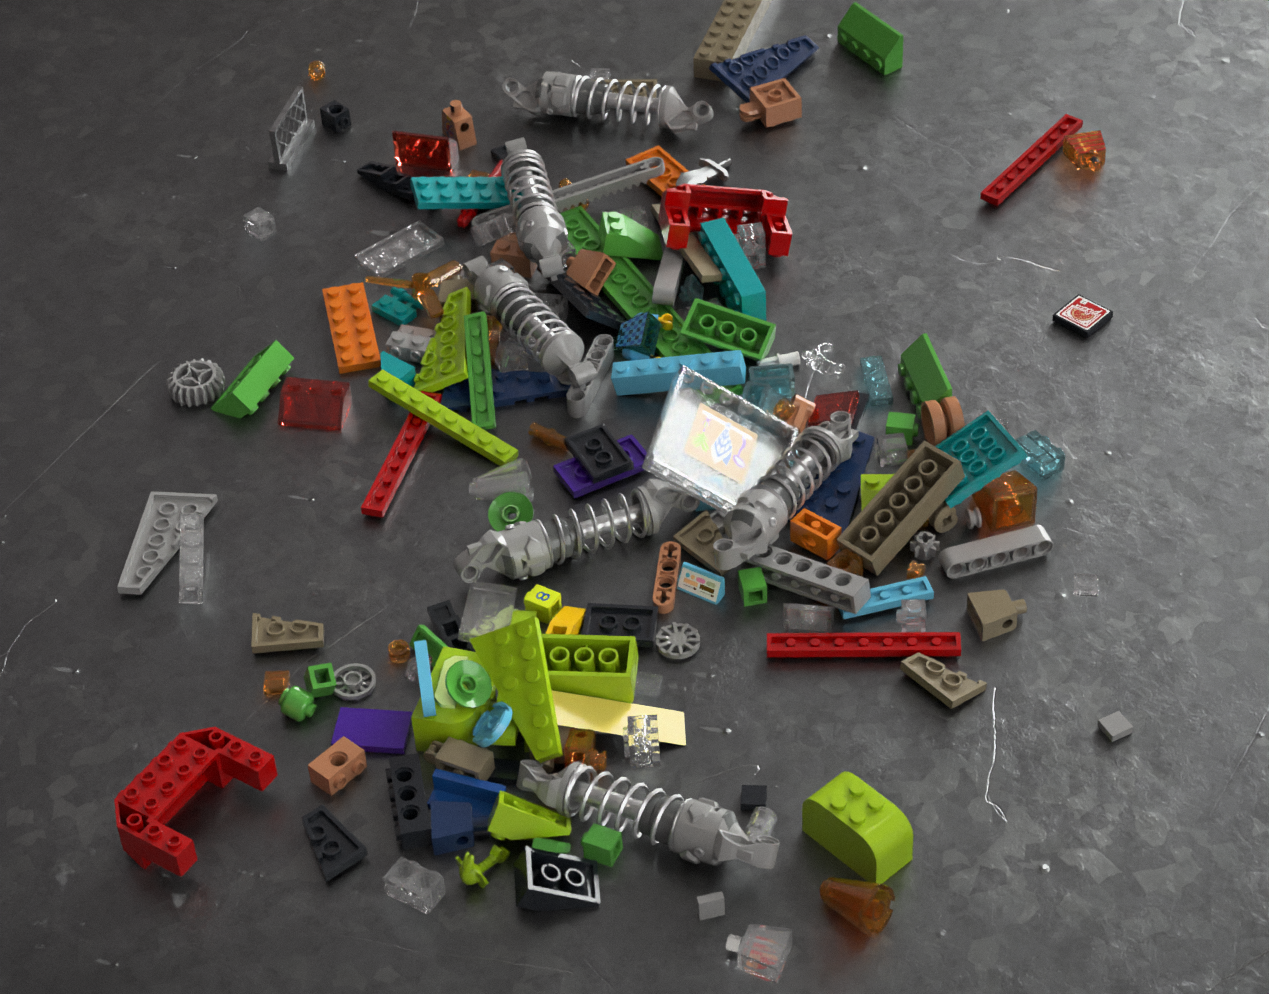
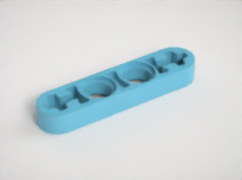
(425, 678)

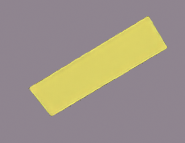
(611, 716)

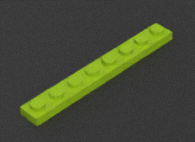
(443, 418)

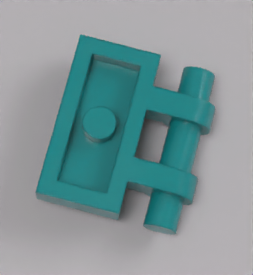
(394, 309)

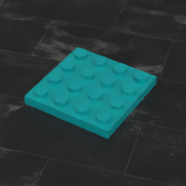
(984, 453)

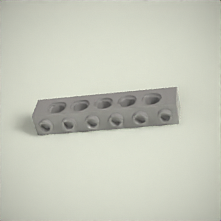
(811, 578)

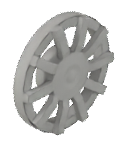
(678, 640)
(354, 681)

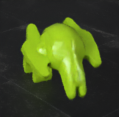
(472, 873)

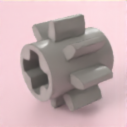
(924, 546)

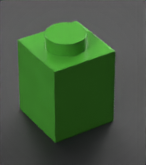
(904, 424)
(752, 586)
(320, 680)
(602, 844)

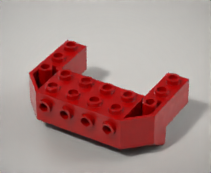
(692, 204)
(170, 783)

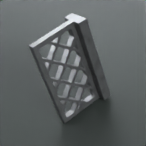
(289, 131)

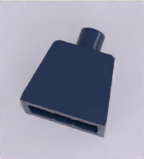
(454, 826)

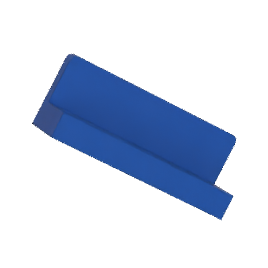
(461, 788)

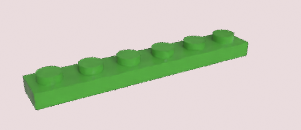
(479, 370)

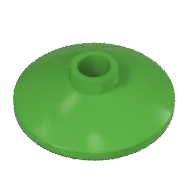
(507, 504)
(475, 679)

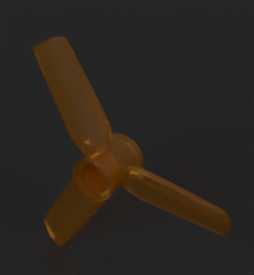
(421, 284)

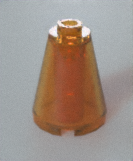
(859, 902)

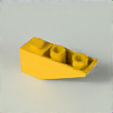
(567, 621)

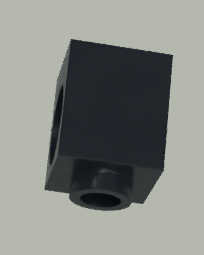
(335, 116)

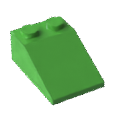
(628, 238)

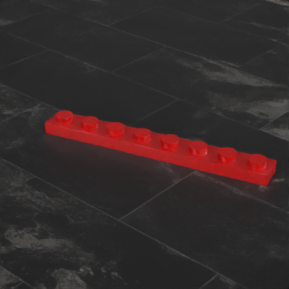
(1030, 160)
(396, 463)
(863, 644)

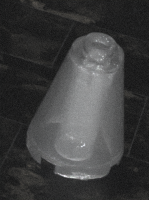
(509, 477)

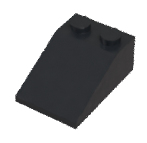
(555, 881)

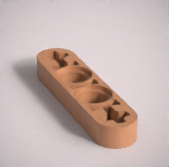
(667, 576)

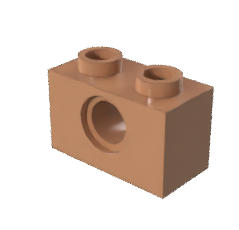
(337, 766)

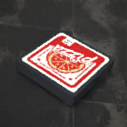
(1082, 315)

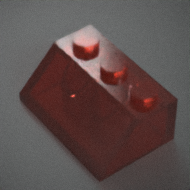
(425, 151)
(314, 403)

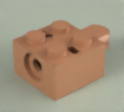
(772, 103)

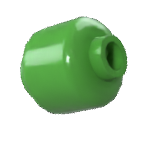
(297, 703)

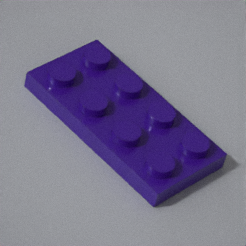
(578, 482)

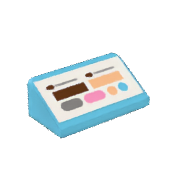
(701, 583)

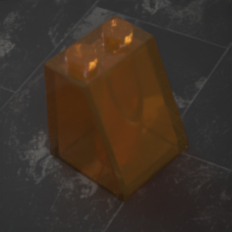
(1007, 501)

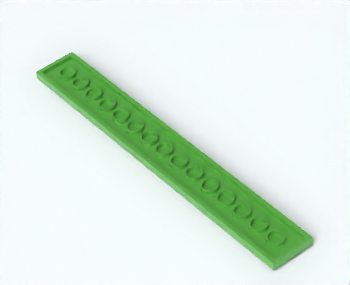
(632, 291)

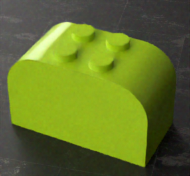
(592, 665)
(448, 722)
(859, 827)

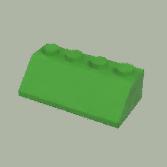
(871, 39)
(729, 329)
(923, 373)
(254, 381)

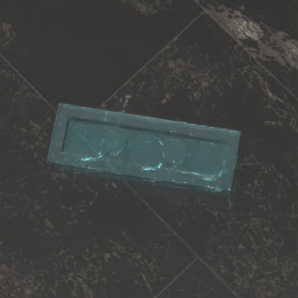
(876, 380)

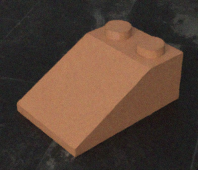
(509, 250)

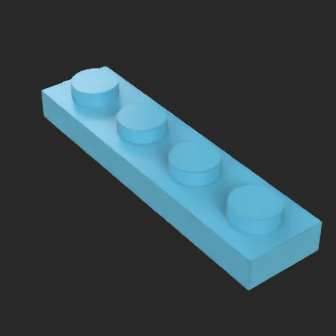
(891, 595)

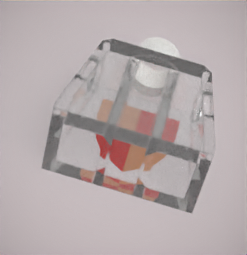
(762, 950)

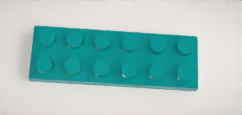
(460, 192)

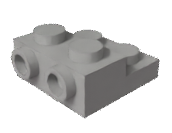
(409, 343)

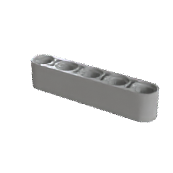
(668, 277)
(601, 356)
(995, 551)

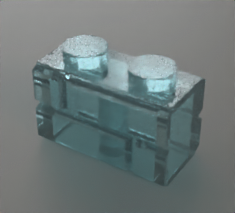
(1042, 454)

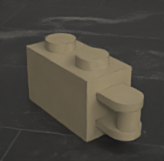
(461, 758)

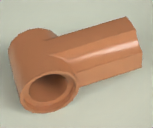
(803, 411)

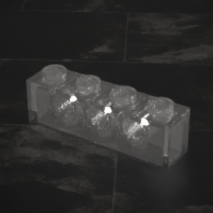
(191, 558)

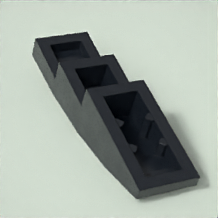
(387, 178)
(448, 625)

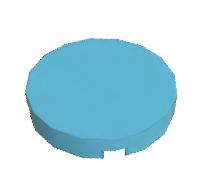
(492, 724)

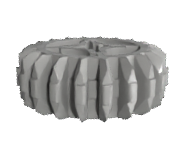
(195, 382)

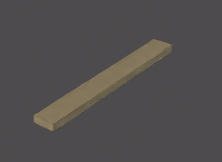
(696, 256)

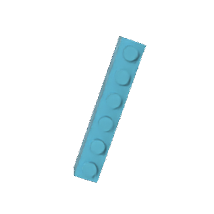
(657, 373)

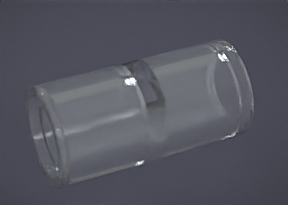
(761, 823)

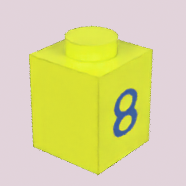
(544, 601)

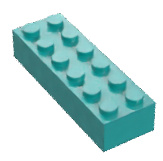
(739, 281)

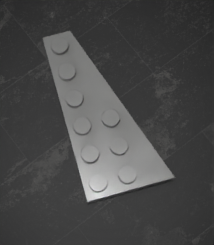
(159, 536)

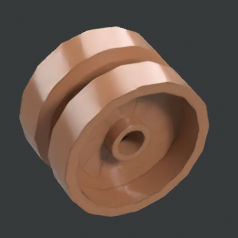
(941, 419)

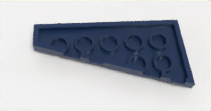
(763, 65)
(507, 389)
(840, 491)

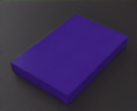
(374, 729)

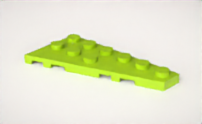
(446, 354)
(520, 673)

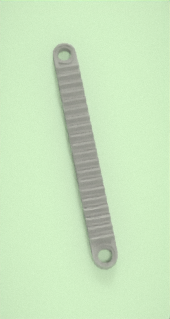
(594, 186)

